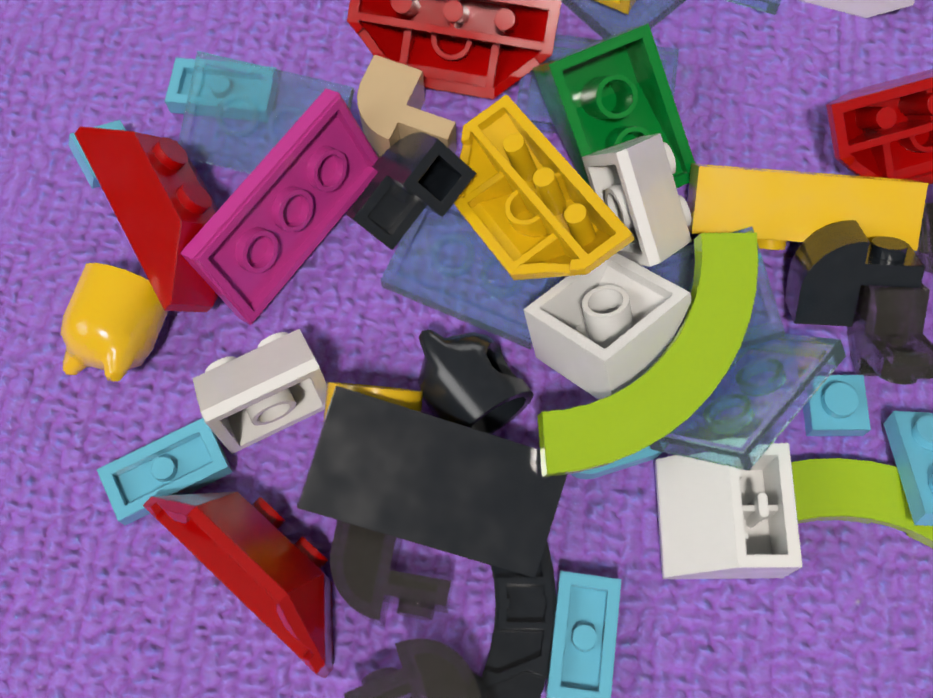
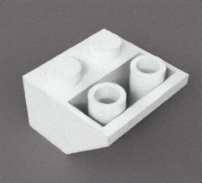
(728, 518)

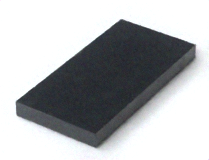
(431, 482)

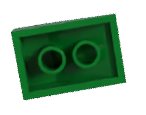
(613, 96)

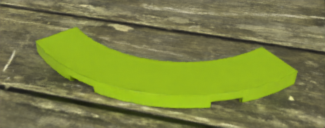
(680, 378)
(854, 493)

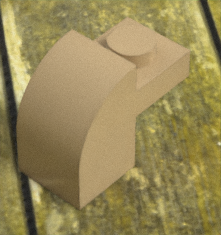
(392, 103)

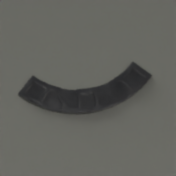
(521, 632)

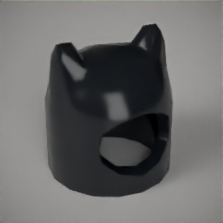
(470, 381)

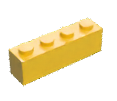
(798, 203)

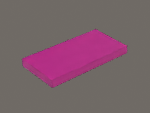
(284, 208)

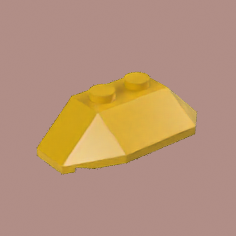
(531, 201)

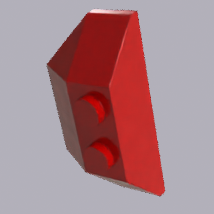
(460, 44)
(886, 129)
(158, 207)
(259, 566)

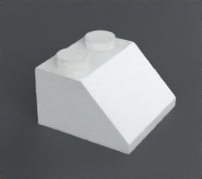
(642, 193)
(606, 324)
(261, 390)

